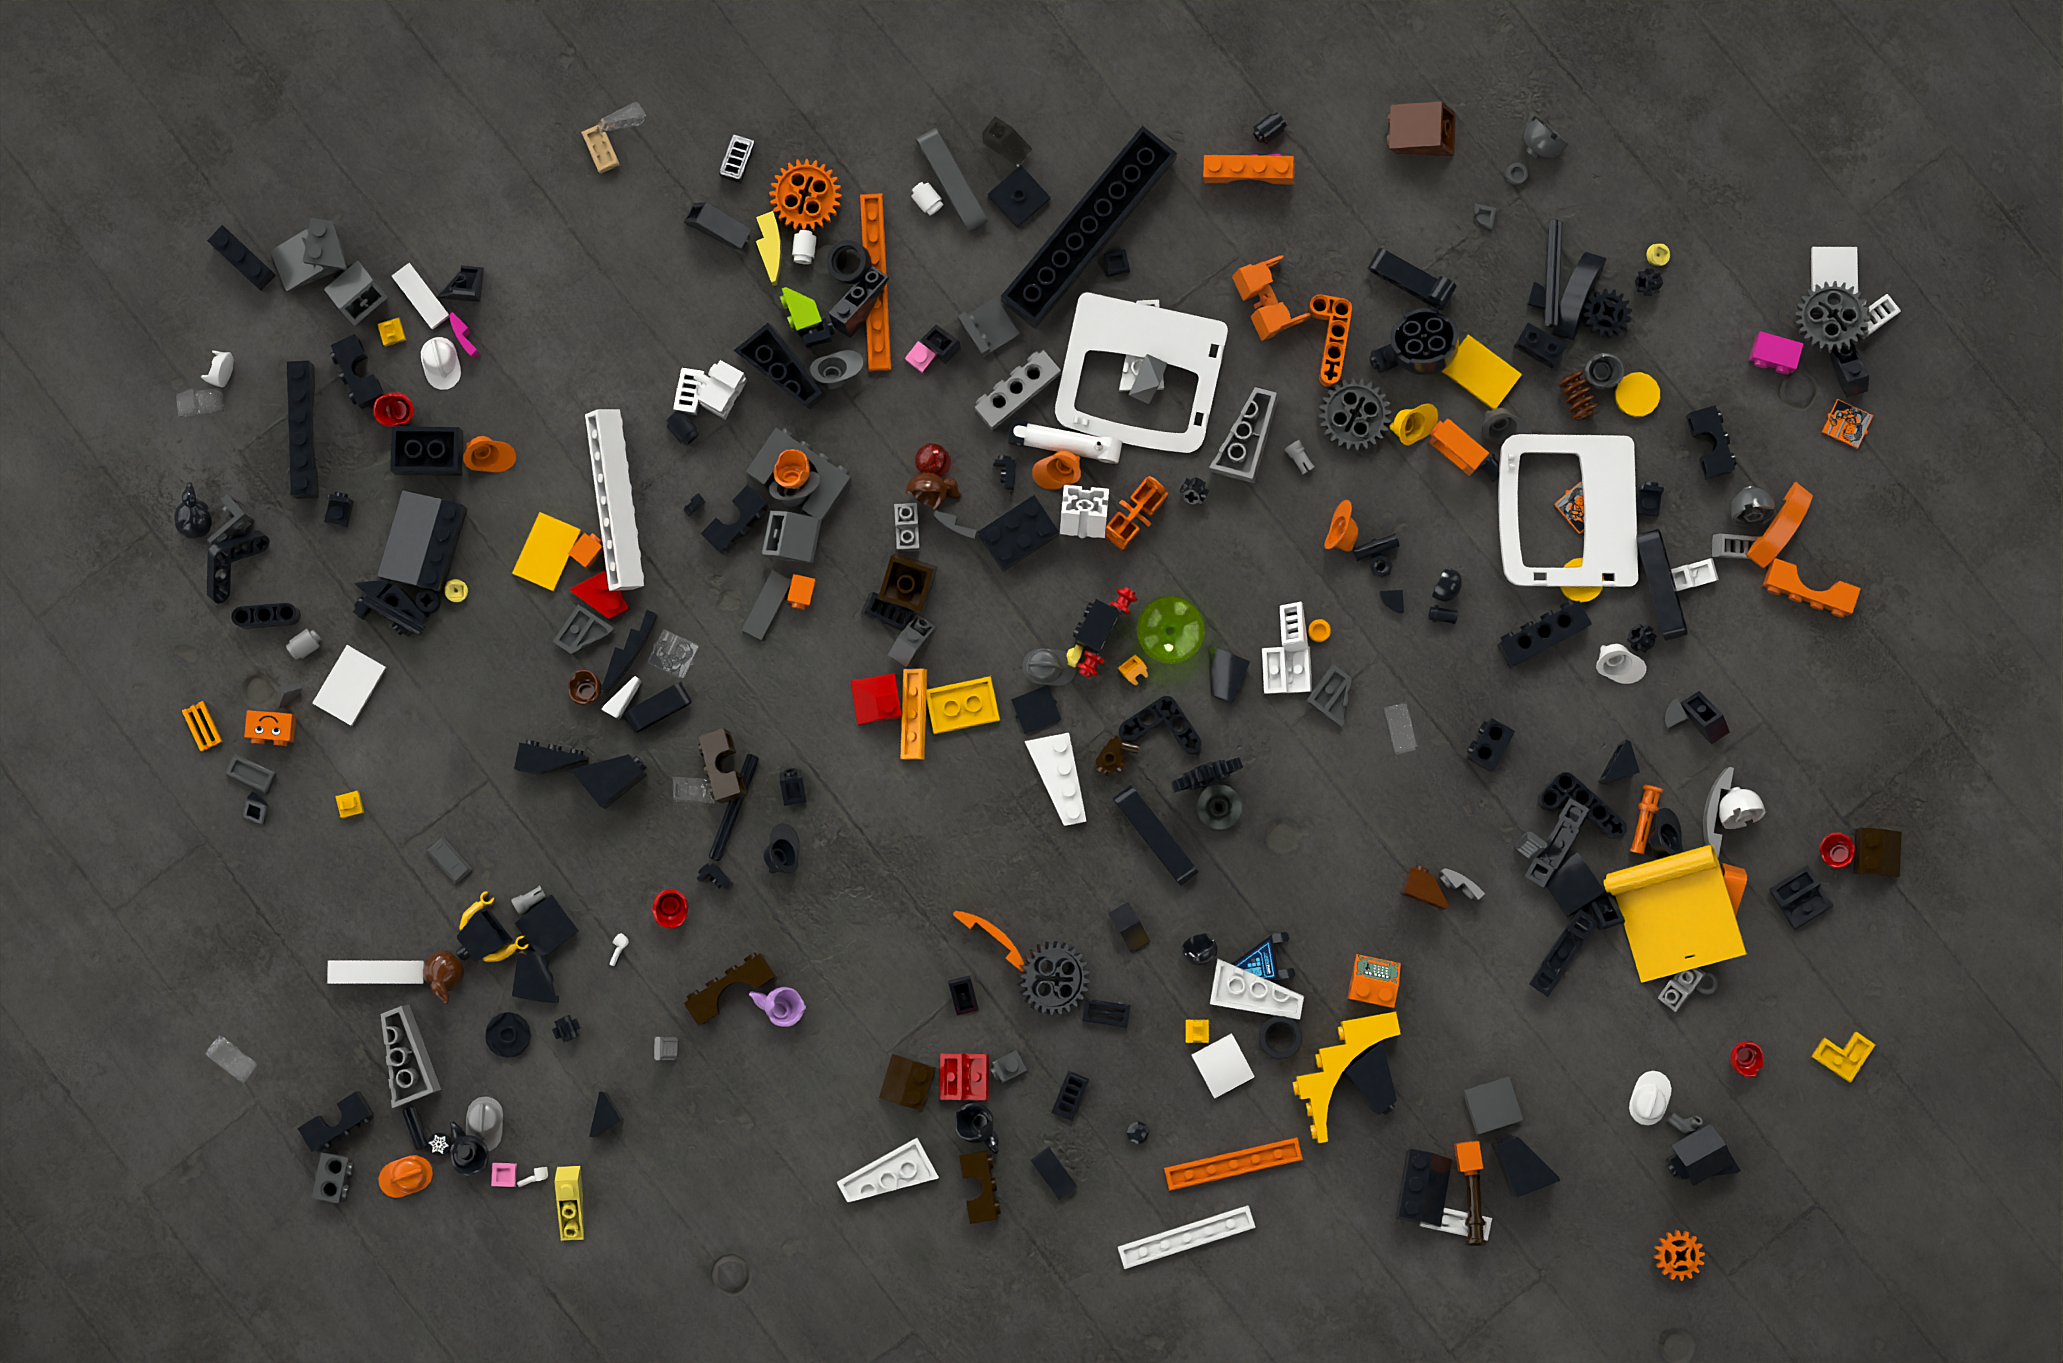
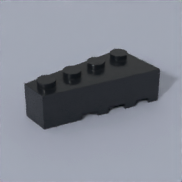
(777, 361)

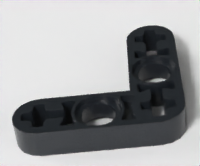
(253, 544)
(1160, 716)

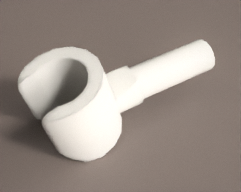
(621, 942)
(540, 1174)

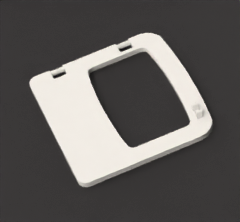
(1140, 330)
(1609, 510)

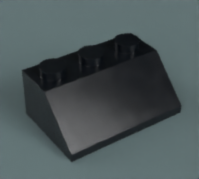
(1423, 1188)

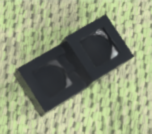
(1053, 1173)

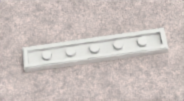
(1186, 1237)

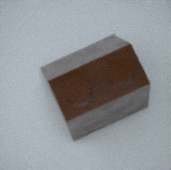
(1422, 129)

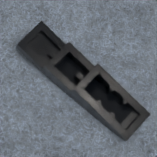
(623, 659)

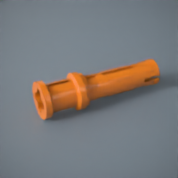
(1648, 808)

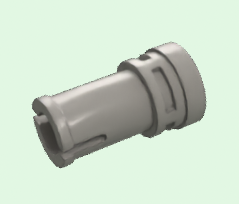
(1297, 452)
(523, 902)

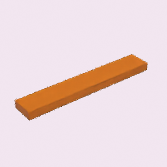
(1233, 1163)

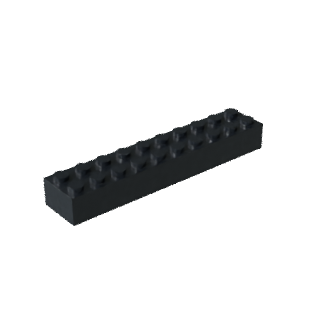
(1088, 227)

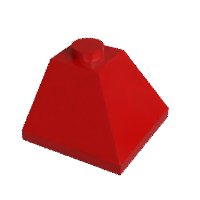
(876, 699)

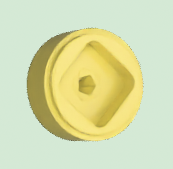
(1658, 254)
(455, 590)
(1074, 655)

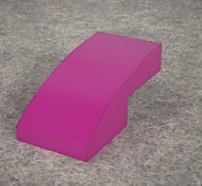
(461, 332)

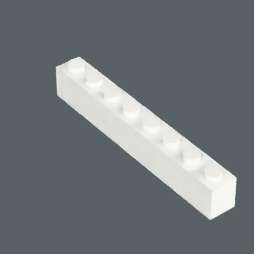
(614, 499)

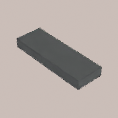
(767, 605)

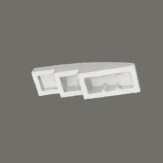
(375, 972)

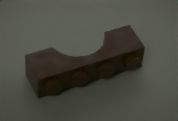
(705, 1004)

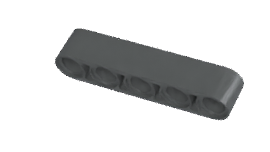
(951, 180)

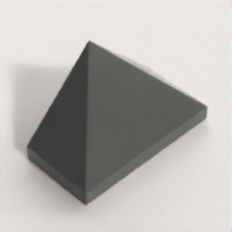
(1148, 379)

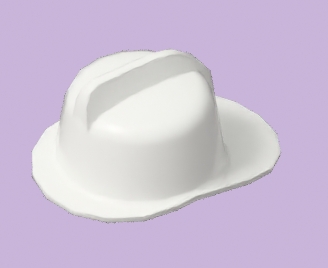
(440, 363)
(1620, 664)
(1650, 1098)

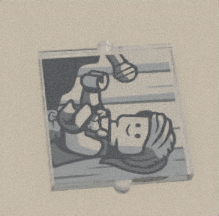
(673, 654)

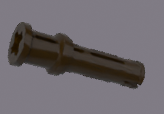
(1474, 1221)

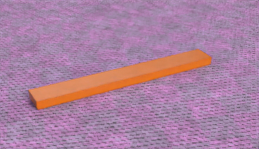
(878, 320)

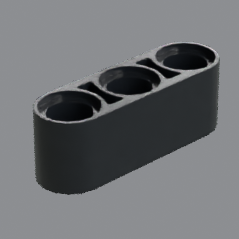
(255, 612)
(658, 707)

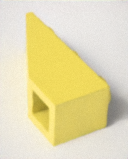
(569, 1202)

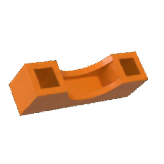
(1245, 167)
(1784, 579)

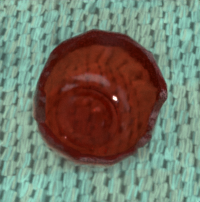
(933, 459)

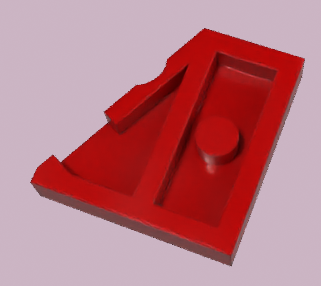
(597, 595)

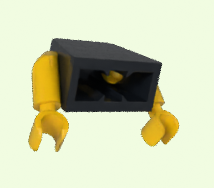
(484, 935)

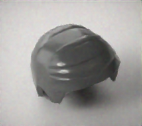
(1604, 370)

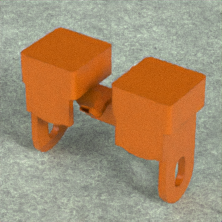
(1273, 316)
(1147, 498)

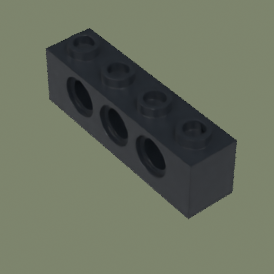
(1577, 621)

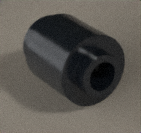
(1269, 128)
(682, 428)

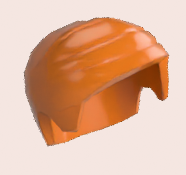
(792, 469)

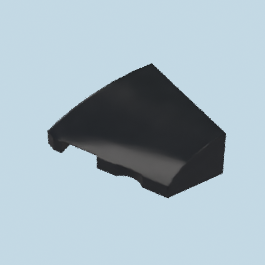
(1226, 673)
(533, 978)

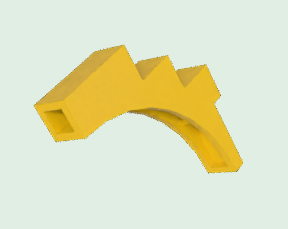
(1333, 1060)

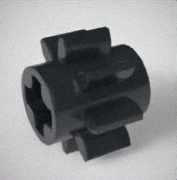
(1648, 282)
(1194, 491)
(1641, 638)
(566, 1028)

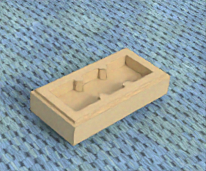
(600, 149)

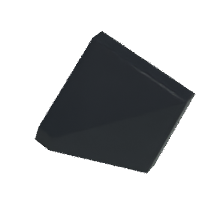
(255, 808)

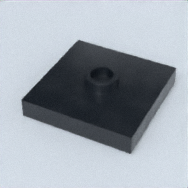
(1019, 196)

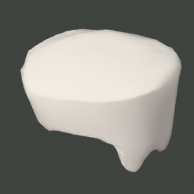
(221, 369)

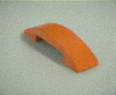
(1783, 526)
(970, 920)

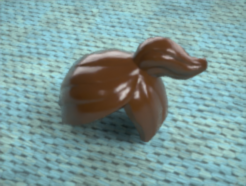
(931, 489)
(443, 973)

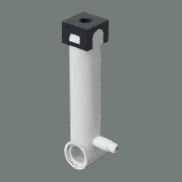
(1099, 448)

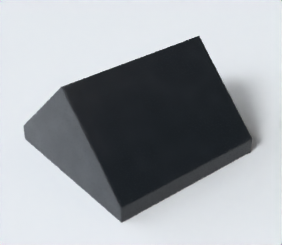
(1621, 763)
(1702, 1154)

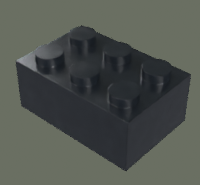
(426, 450)
(1018, 533)

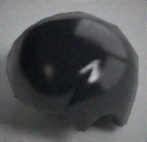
(1448, 585)
(1200, 949)

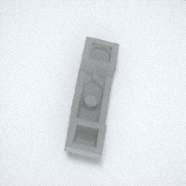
(1722, 783)

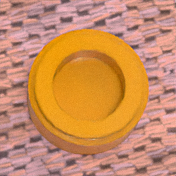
(1319, 630)

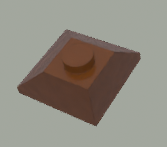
(1424, 888)

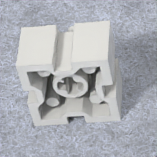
(720, 390)
(1084, 511)

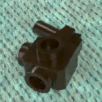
(1111, 759)

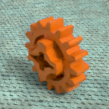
(1686, 1247)

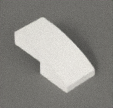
(1694, 574)

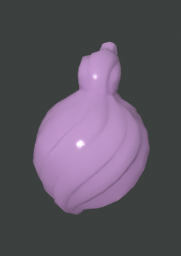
(781, 1005)

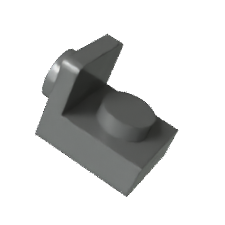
(1008, 1066)

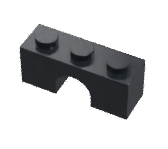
(241, 257)
(348, 354)
(1708, 423)
(723, 536)
(320, 1134)

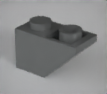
(911, 640)

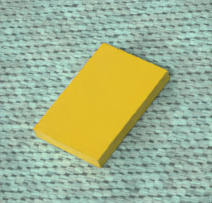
(1482, 372)
(546, 551)
(962, 705)

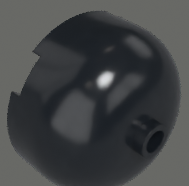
(1424, 341)

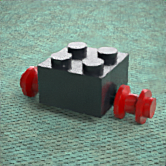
(1097, 628)

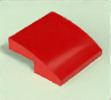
(964, 1076)

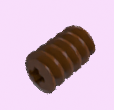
(1578, 396)

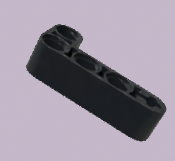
(1412, 279)
(1591, 802)

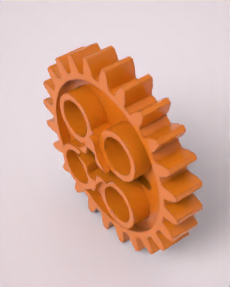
(824, 200)

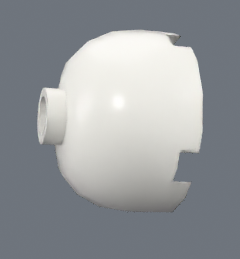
(1740, 806)

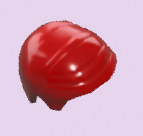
(393, 409)
(670, 908)

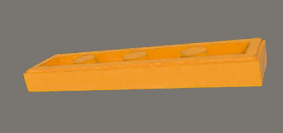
(913, 714)

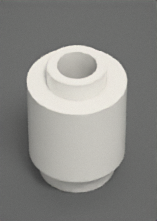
(927, 198)
(804, 247)

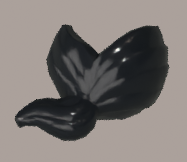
(192, 515)
(975, 1125)
(468, 1152)

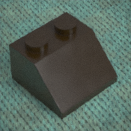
(907, 582)
(1877, 852)
(907, 1082)

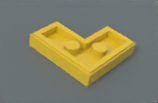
(1846, 1061)

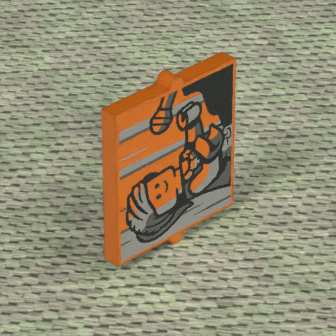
(1847, 423)
(1572, 507)

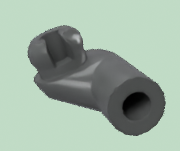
(1685, 1125)

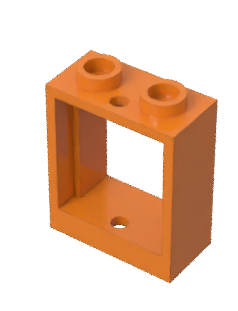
(1457, 446)

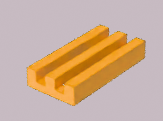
(194, 708)

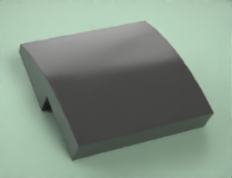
(1492, 1105)

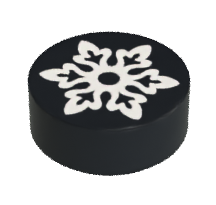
(439, 1144)

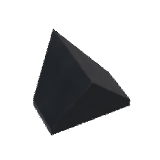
(465, 285)

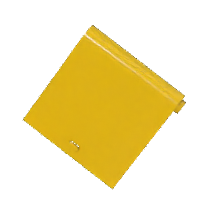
(1675, 912)

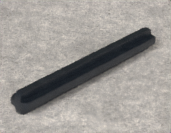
(1553, 273)
(732, 810)

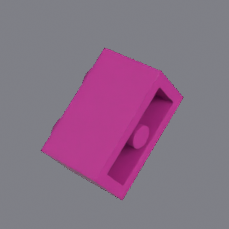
(1775, 353)

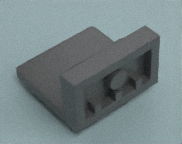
(988, 327)
(238, 524)

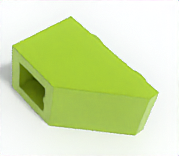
(802, 309)

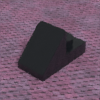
(376, 588)

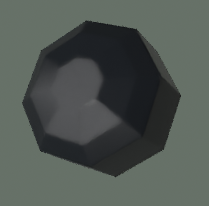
(1381, 566)
(1137, 1132)

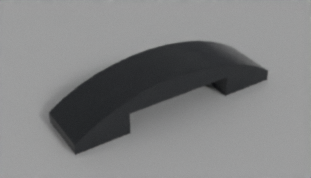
(1577, 293)
(1559, 843)
(1562, 952)

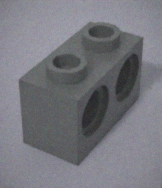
(326, 1175)

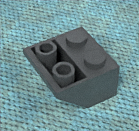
(356, 292)
(791, 537)

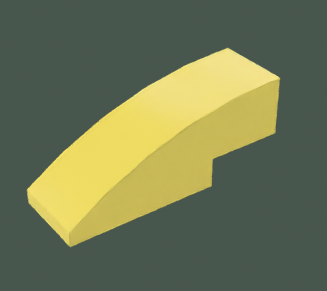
(770, 246)

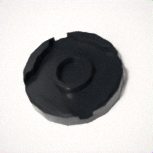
(508, 1034)

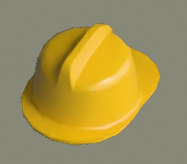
(1415, 423)

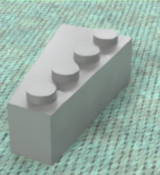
(1245, 444)
(407, 1058)

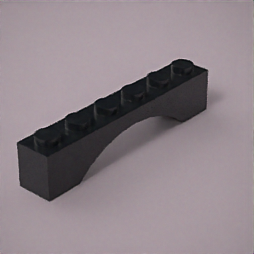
(300, 419)

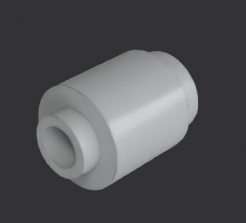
(304, 644)

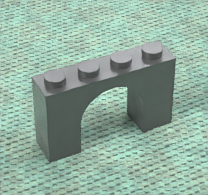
(832, 479)

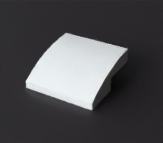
(1286, 671)
(1223, 1065)

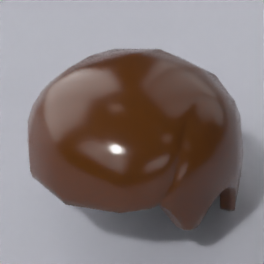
(584, 687)

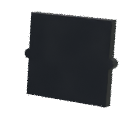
(1036, 709)

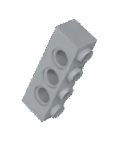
(995, 416)

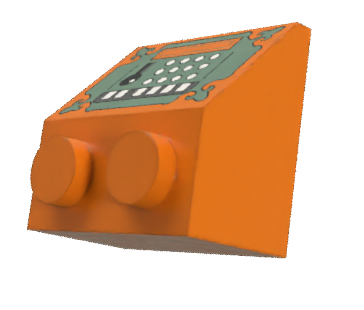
(1374, 981)

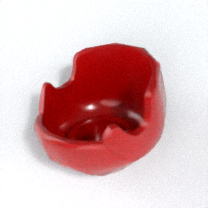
(1837, 850)
(1747, 1058)

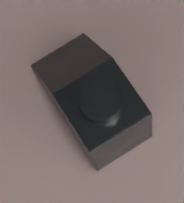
(1706, 717)

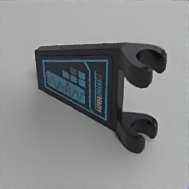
(1262, 959)

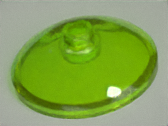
(1170, 613)

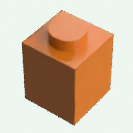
(586, 550)
(801, 592)
(1468, 1157)

